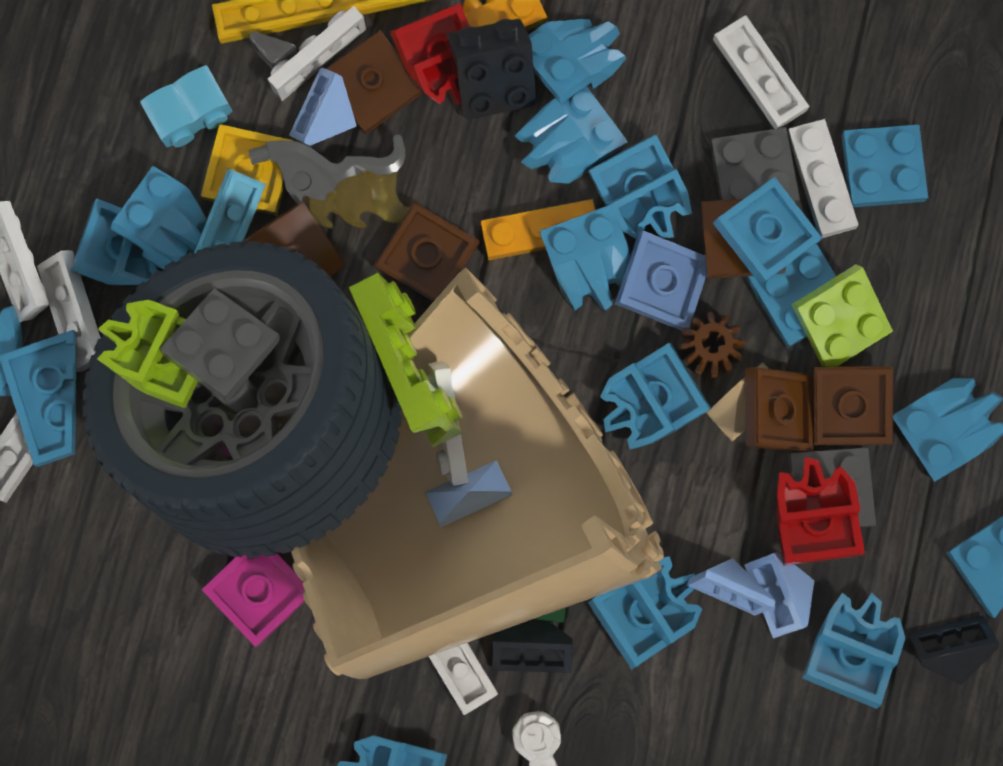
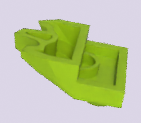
(139, 353)

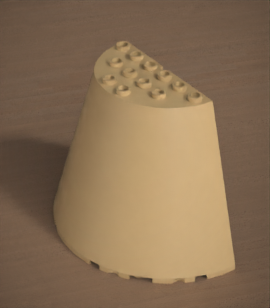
(402, 586)

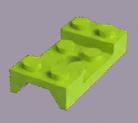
(388, 321)

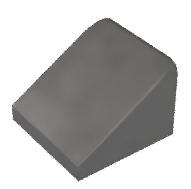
(272, 49)

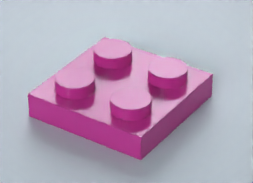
(256, 594)

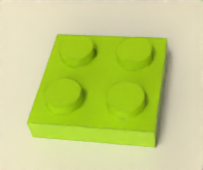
(842, 317)

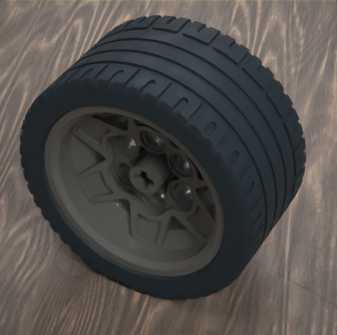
(280, 482)

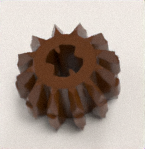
(725, 352)

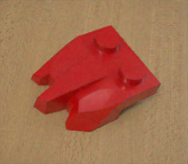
(426, 52)
(818, 516)

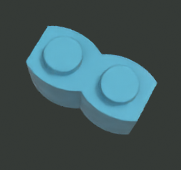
(186, 107)

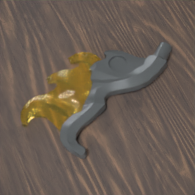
(342, 188)

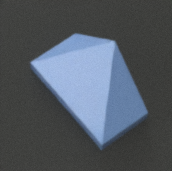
(324, 110)
(484, 488)
(733, 586)
(789, 588)

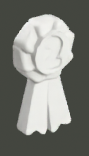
(537, 738)

